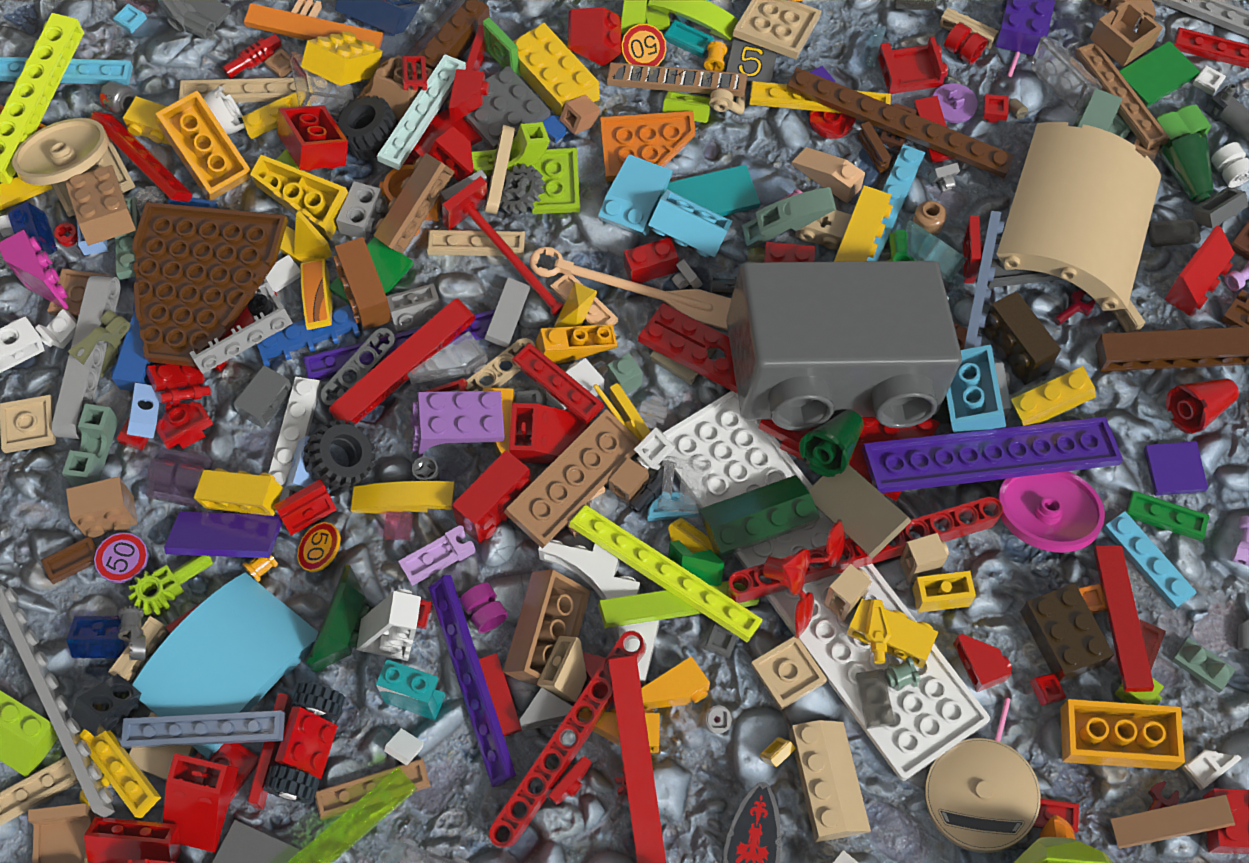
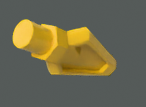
(877, 630)

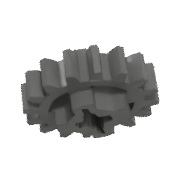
(521, 189)

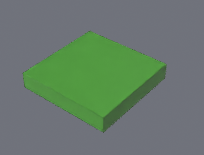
(500, 46)

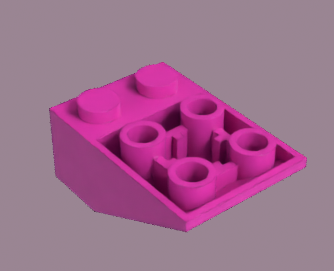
(33, 267)

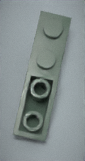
(788, 213)
(123, 245)

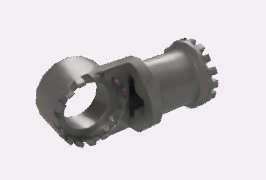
(132, 631)

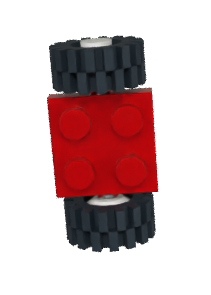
(305, 743)

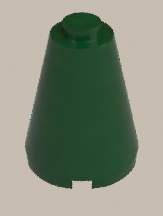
(1190, 165)
(832, 443)

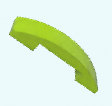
(701, 12)

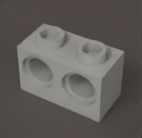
(355, 209)

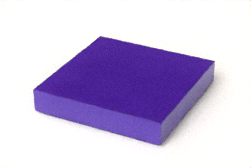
(1175, 468)

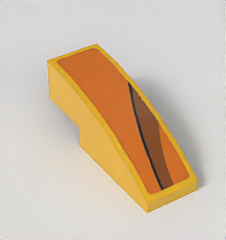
(316, 294)

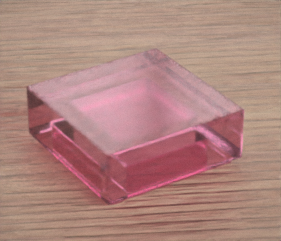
(398, 526)

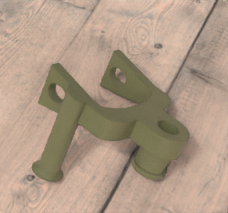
(116, 328)

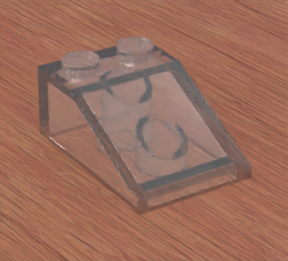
(317, 91)

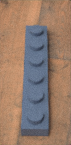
(986, 274)
(203, 729)

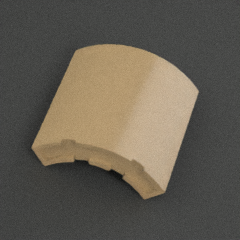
(1082, 210)

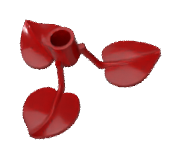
(793, 571)

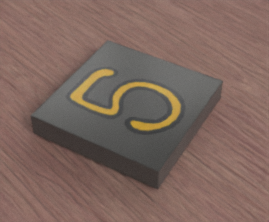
(753, 61)

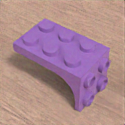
(456, 418)

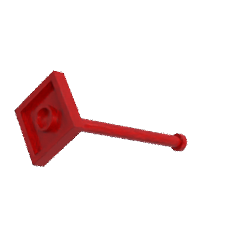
(466, 204)
(972, 249)

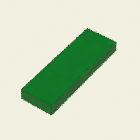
(1167, 515)

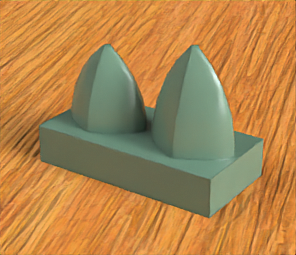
(1203, 665)

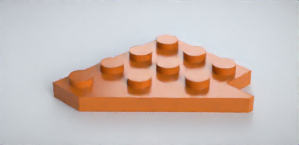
(645, 136)

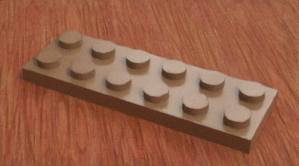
(573, 479)

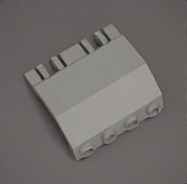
(247, 336)

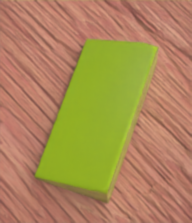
(683, 102)

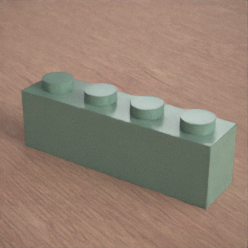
(1099, 110)

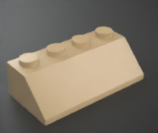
(829, 780)

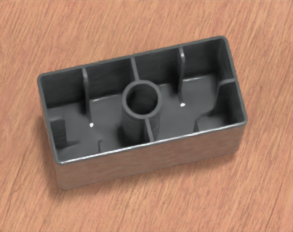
(841, 340)

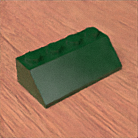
(759, 516)

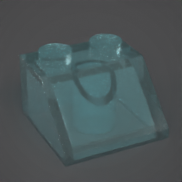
(927, 247)

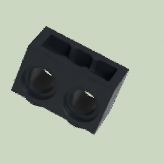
(106, 705)

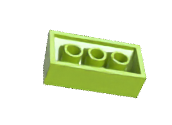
(23, 736)

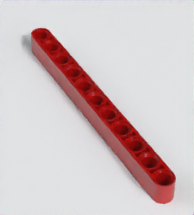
(922, 525)

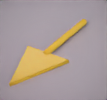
(629, 424)

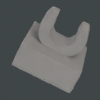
(945, 176)
(686, 277)

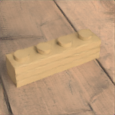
(952, 17)
(126, 668)

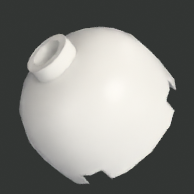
(224, 110)

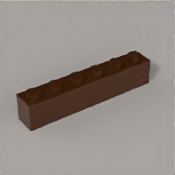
(1173, 348)

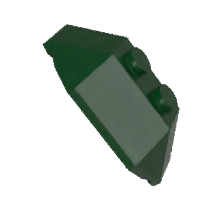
(341, 623)

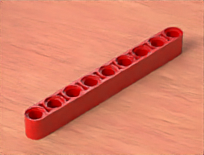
(556, 747)

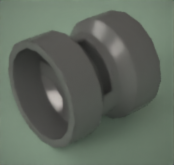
(424, 467)

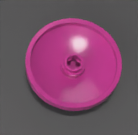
(1052, 511)

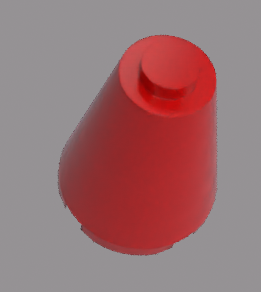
(1200, 403)

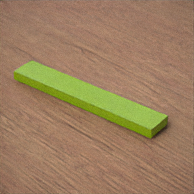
(653, 607)

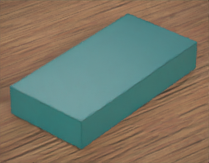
(688, 38)

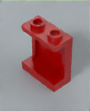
(912, 67)

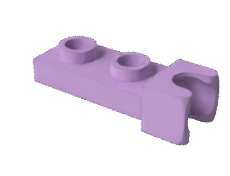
(436, 556)

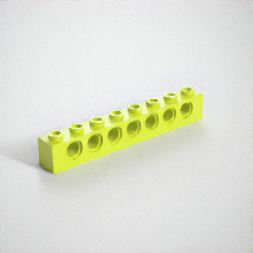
(36, 86)

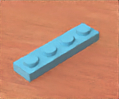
(1149, 560)

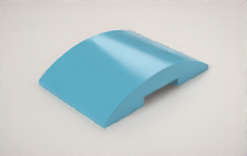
(225, 655)

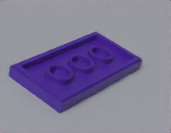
(223, 534)

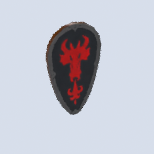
(755, 829)

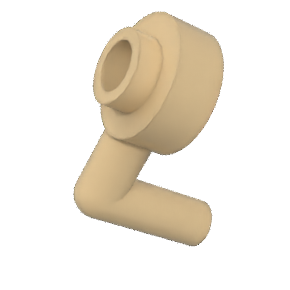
(723, 100)

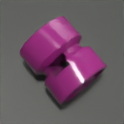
(485, 611)

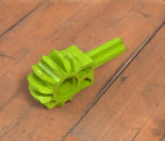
(166, 583)

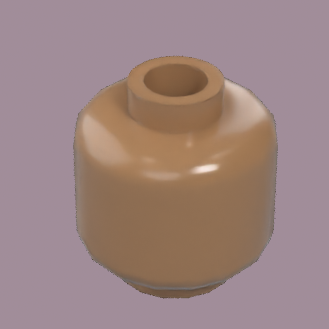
(930, 216)

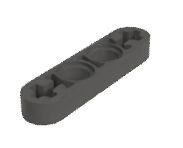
(355, 365)

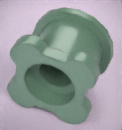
(902, 675)

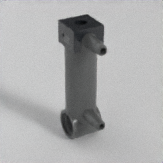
(1232, 112)

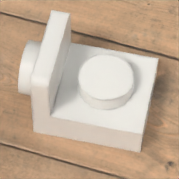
(59, 330)
(654, 449)

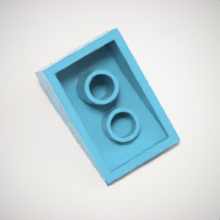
(635, 195)

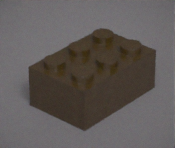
(1020, 338)
(1066, 632)

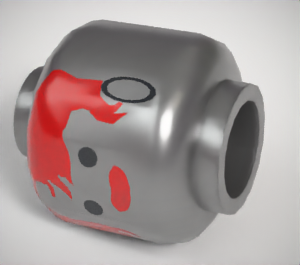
(116, 97)

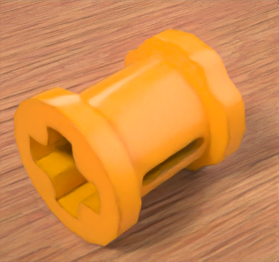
(716, 53)
(259, 566)

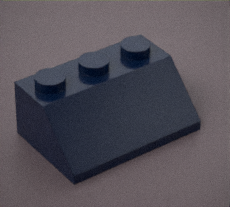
(388, 15)

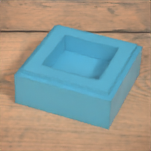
(129, 18)

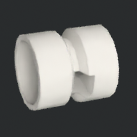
(1232, 163)

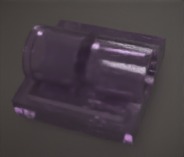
(176, 476)

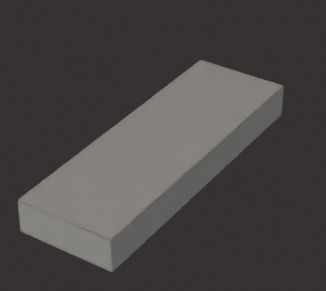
(507, 312)

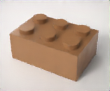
(99, 205)

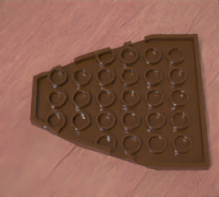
(198, 274)

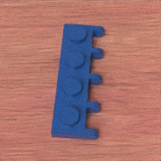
(297, 336)

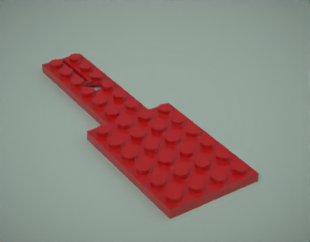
(691, 349)

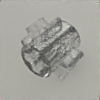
(149, 194)
(653, 411)

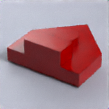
(183, 424)

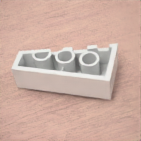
(390, 626)

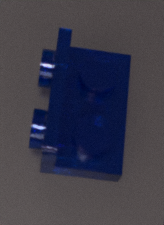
(35, 224)
(95, 637)

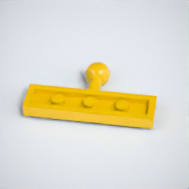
(120, 772)

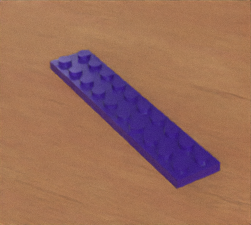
(991, 454)

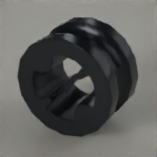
(256, 302)

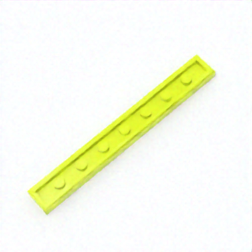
(666, 573)

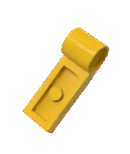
(266, 117)

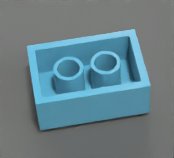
(689, 223)
(975, 393)

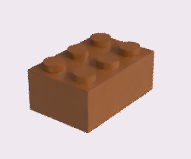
(362, 284)

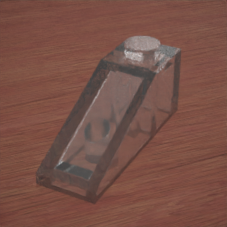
(454, 360)

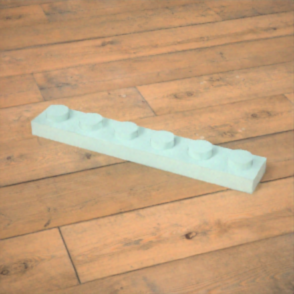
(420, 113)

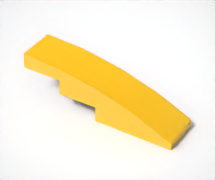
(403, 496)

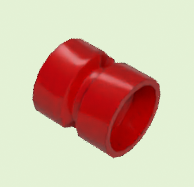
(964, 42)

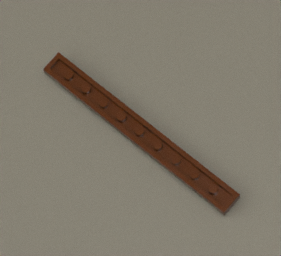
(900, 122)

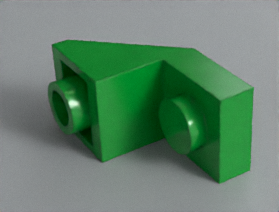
(702, 564)

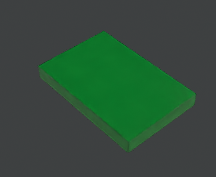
(1159, 73)
(389, 266)

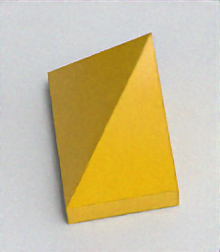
(308, 240)
(576, 306)
(689, 536)

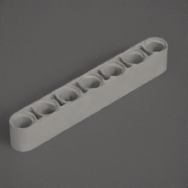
(81, 380)

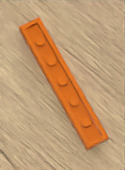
(303, 26)

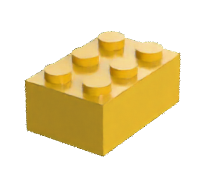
(341, 58)

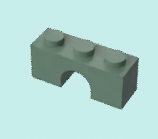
(97, 432)

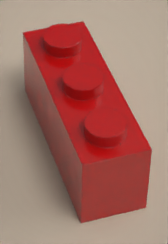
(121, 839)

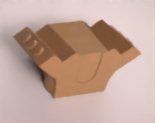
(388, 84)

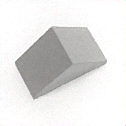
(544, 711)

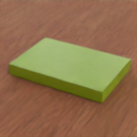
(561, 181)

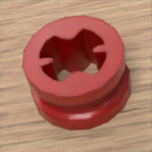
(62, 239)

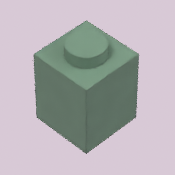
(625, 373)

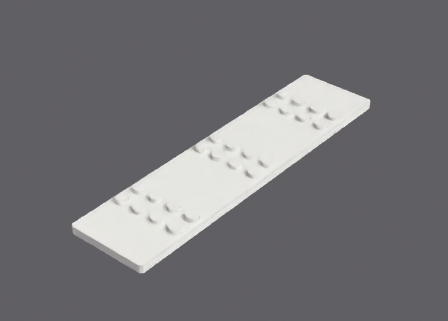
(927, 716)

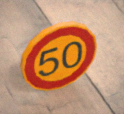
(643, 45)
(318, 547)

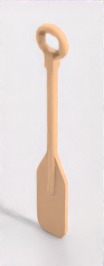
(696, 303)

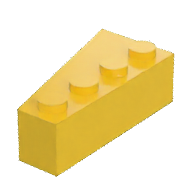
(301, 191)

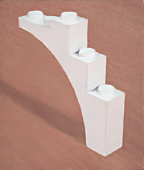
(599, 571)

